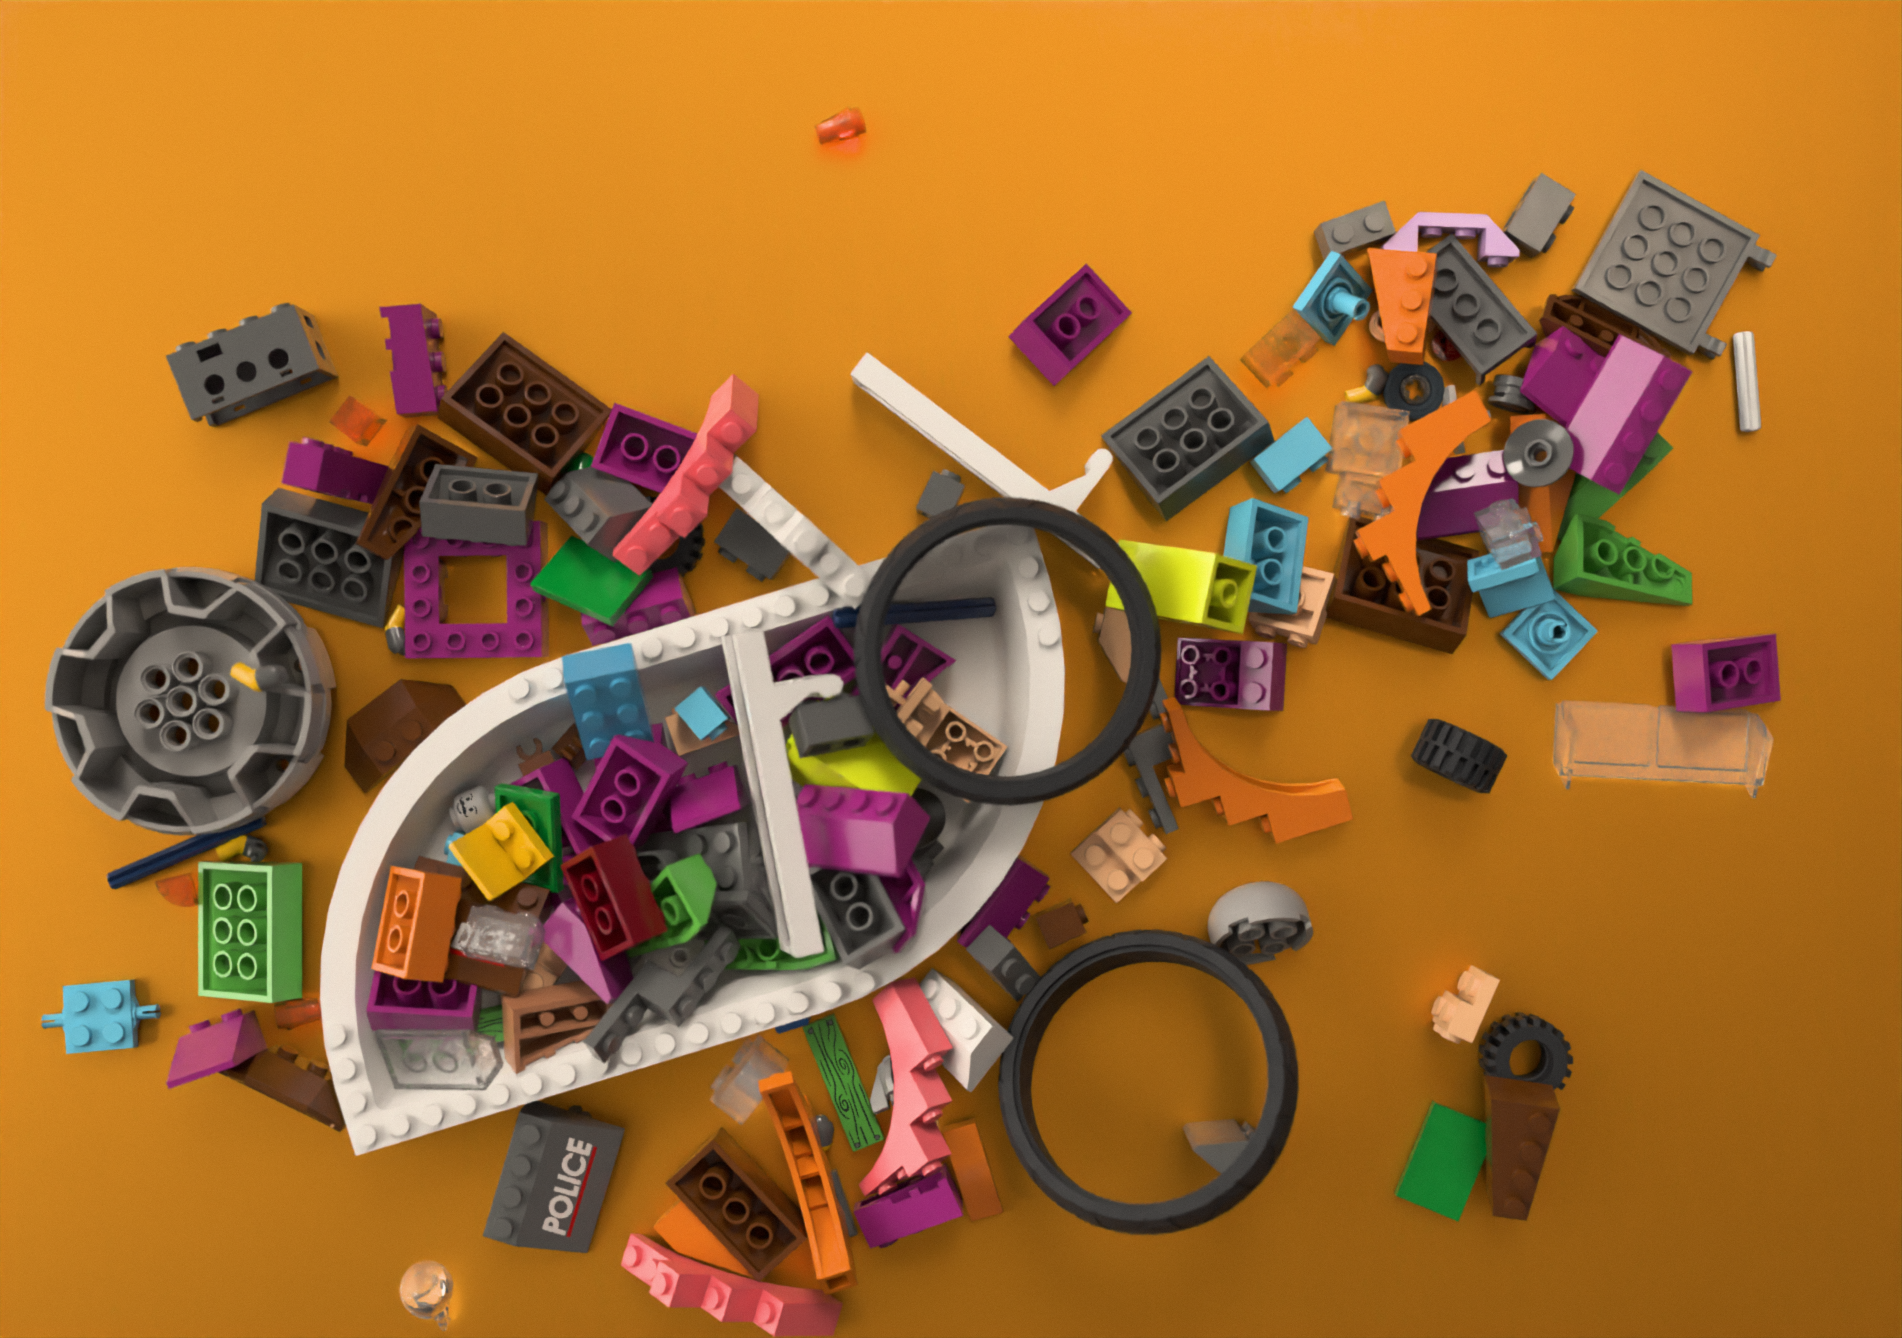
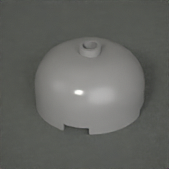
(1260, 912)

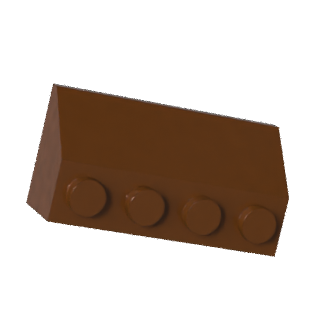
(739, 1204)

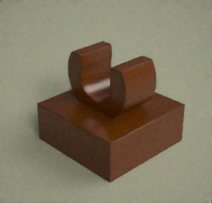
(571, 747)
(534, 761)

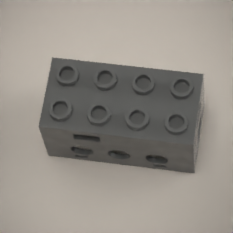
(251, 364)

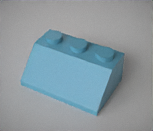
(1276, 545)

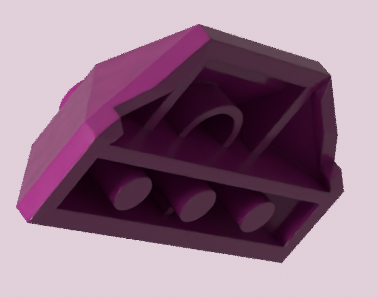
(909, 899)

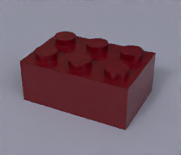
(614, 897)

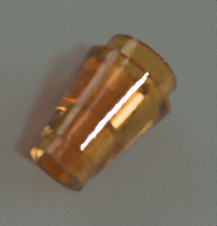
(842, 126)
(297, 1012)

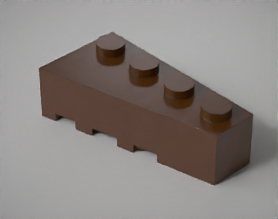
(1517, 1142)

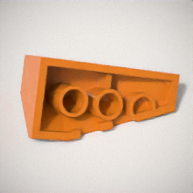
(1546, 503)

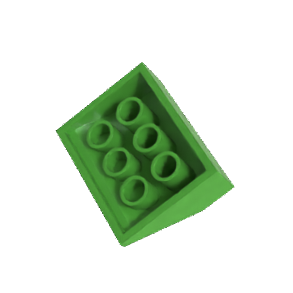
(250, 930)

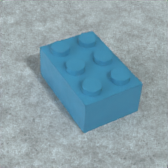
(606, 697)

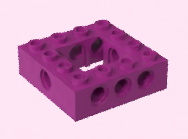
(425, 607)

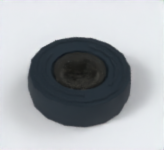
(1429, 383)

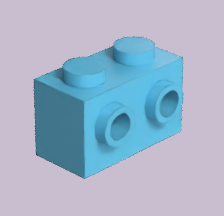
(1291, 455)

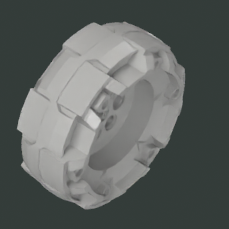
(214, 780)

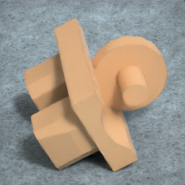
(920, 695)

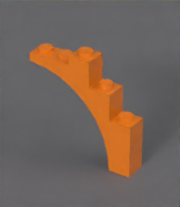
(1403, 491)
(1281, 808)
(813, 1181)

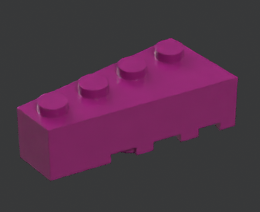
(332, 471)

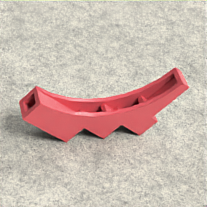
(708, 463)
(919, 1094)
(730, 1297)

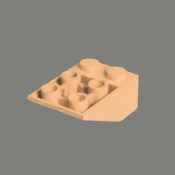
(958, 739)

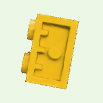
(501, 852)

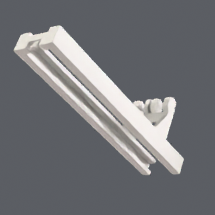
(969, 448)
(758, 712)

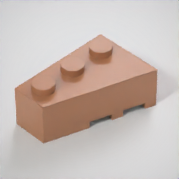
(548, 1020)

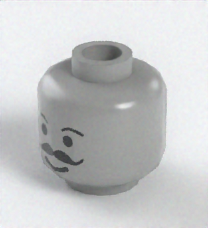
(472, 808)

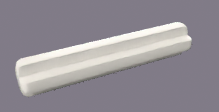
(1747, 381)

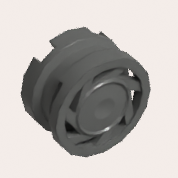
(1509, 397)

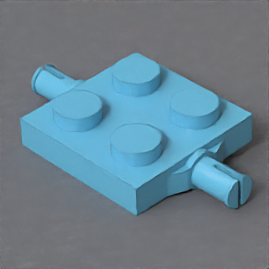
(100, 1016)

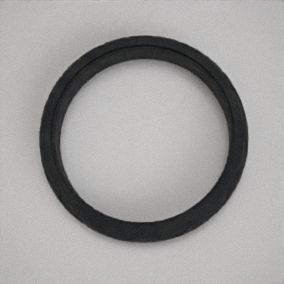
(1141, 680)
(1028, 1029)

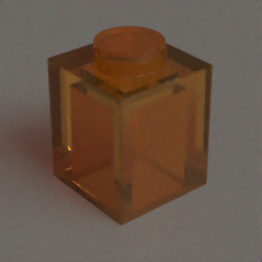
(357, 421)

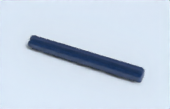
(923, 612)
(177, 853)

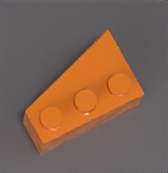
(1405, 299)

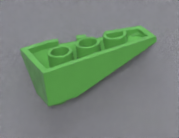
(1594, 500)
(1607, 565)
(685, 897)
(766, 954)

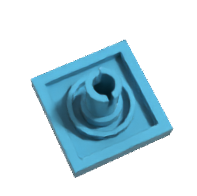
(1334, 298)
(1549, 635)

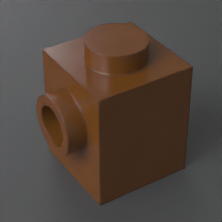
(1061, 922)

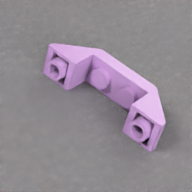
(1493, 244)

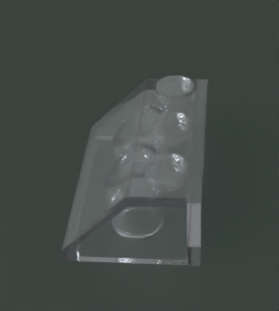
(439, 1058)

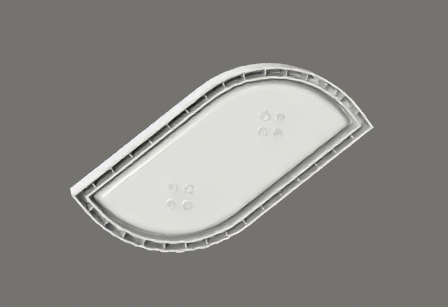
(1002, 680)

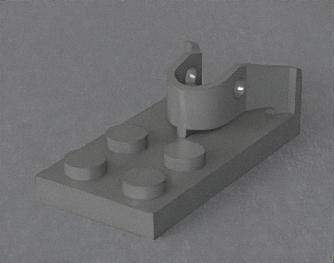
(1475, 311)
(721, 847)

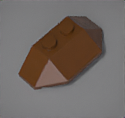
(1592, 324)
(394, 726)
(293, 1082)

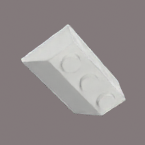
(969, 1028)

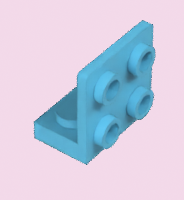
(1509, 588)

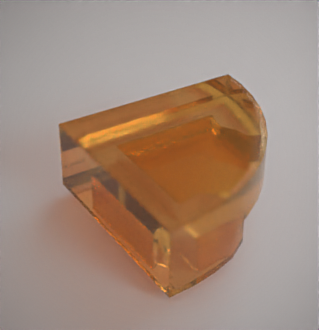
(179, 890)

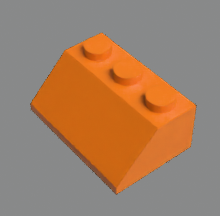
(417, 924)

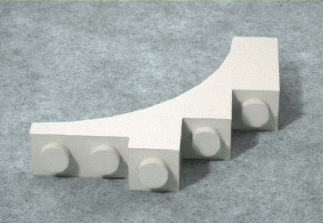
(796, 533)

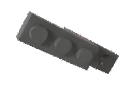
(1144, 752)
(663, 994)

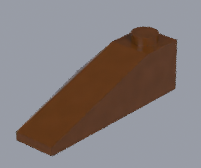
(396, 508)

